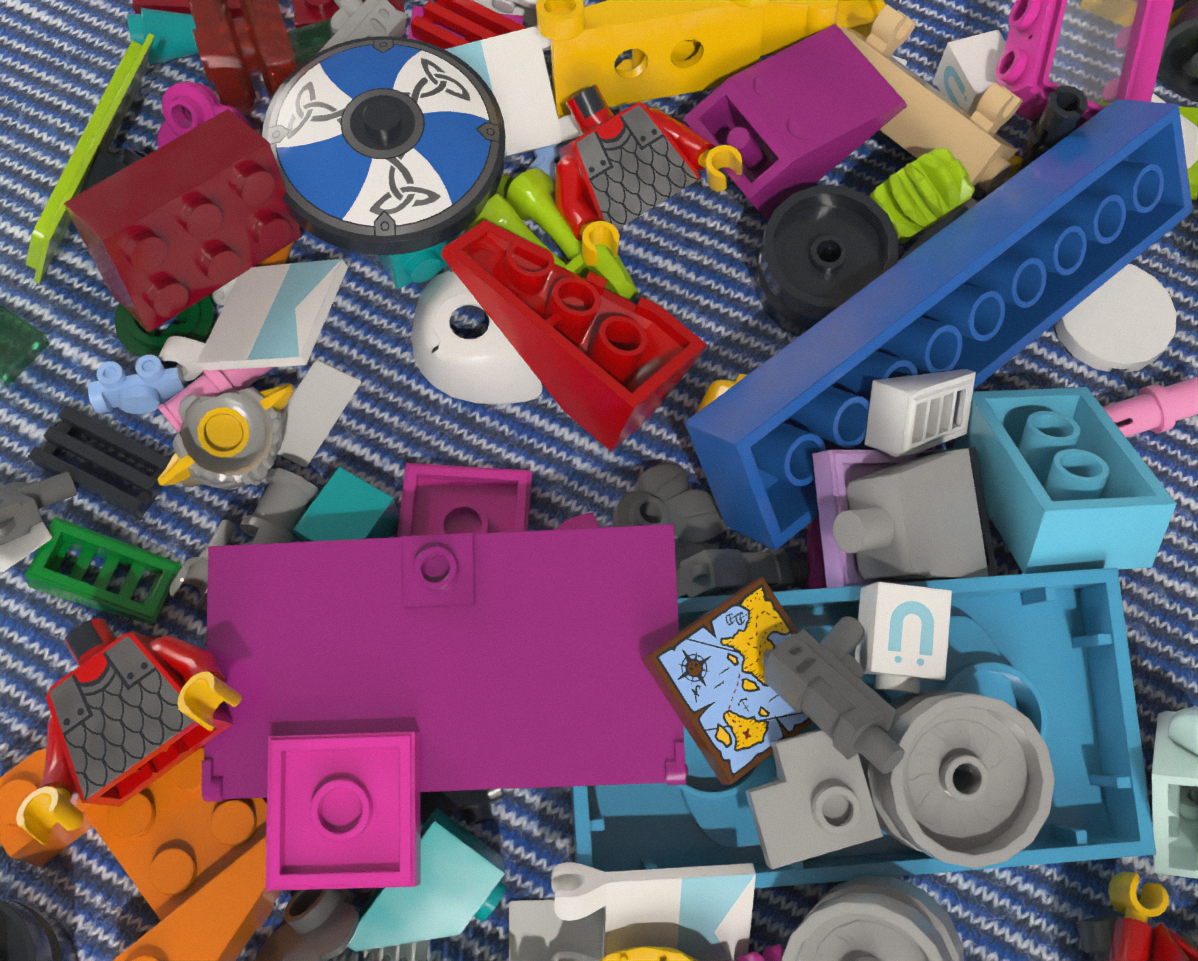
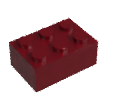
(185, 219)

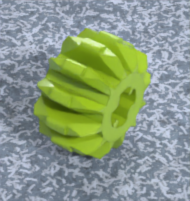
(924, 193)

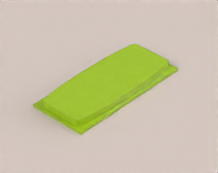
(97, 135)

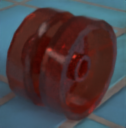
(242, 46)

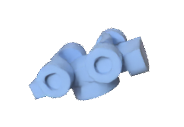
(136, 392)

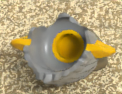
(228, 438)

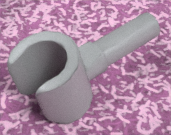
(195, 569)

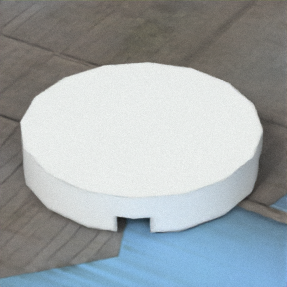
(1120, 323)

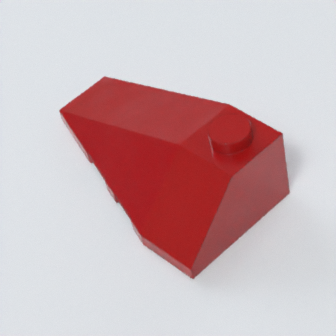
(589, 347)

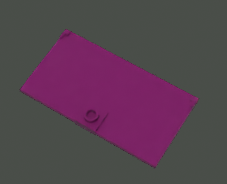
(488, 644)

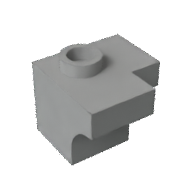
(812, 803)

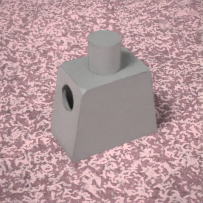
(915, 521)

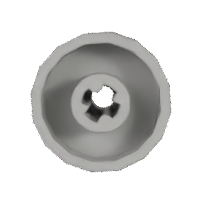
(969, 778)
(875, 922)

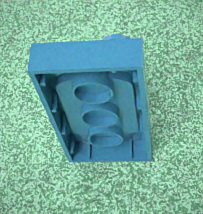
(1034, 640)

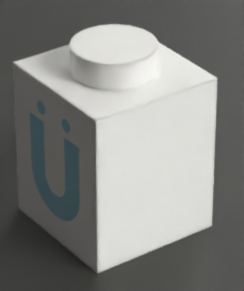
(969, 68)
(903, 635)

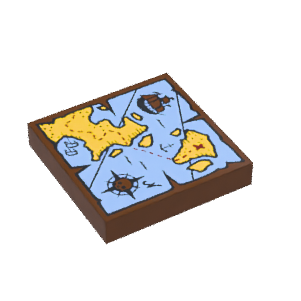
(718, 685)

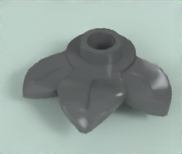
(665, 498)
(316, 927)

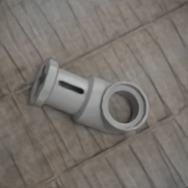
(279, 508)

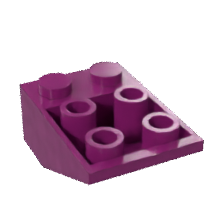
(796, 115)

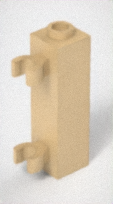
(934, 119)

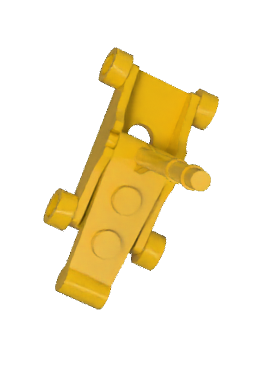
(673, 43)

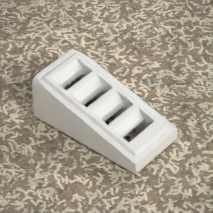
(919, 411)

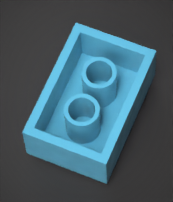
(1065, 481)

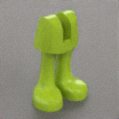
(532, 199)

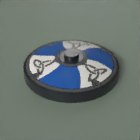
(386, 144)

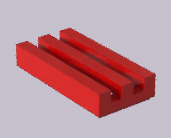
(462, 16)

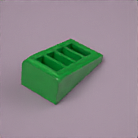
(44, 574)

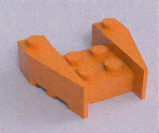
(187, 857)

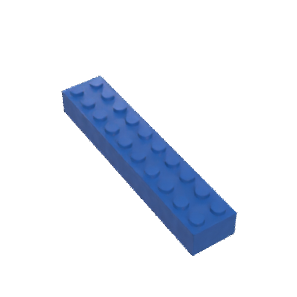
(948, 306)

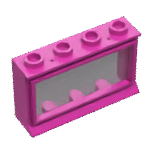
(1088, 44)

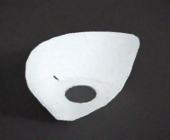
(467, 369)

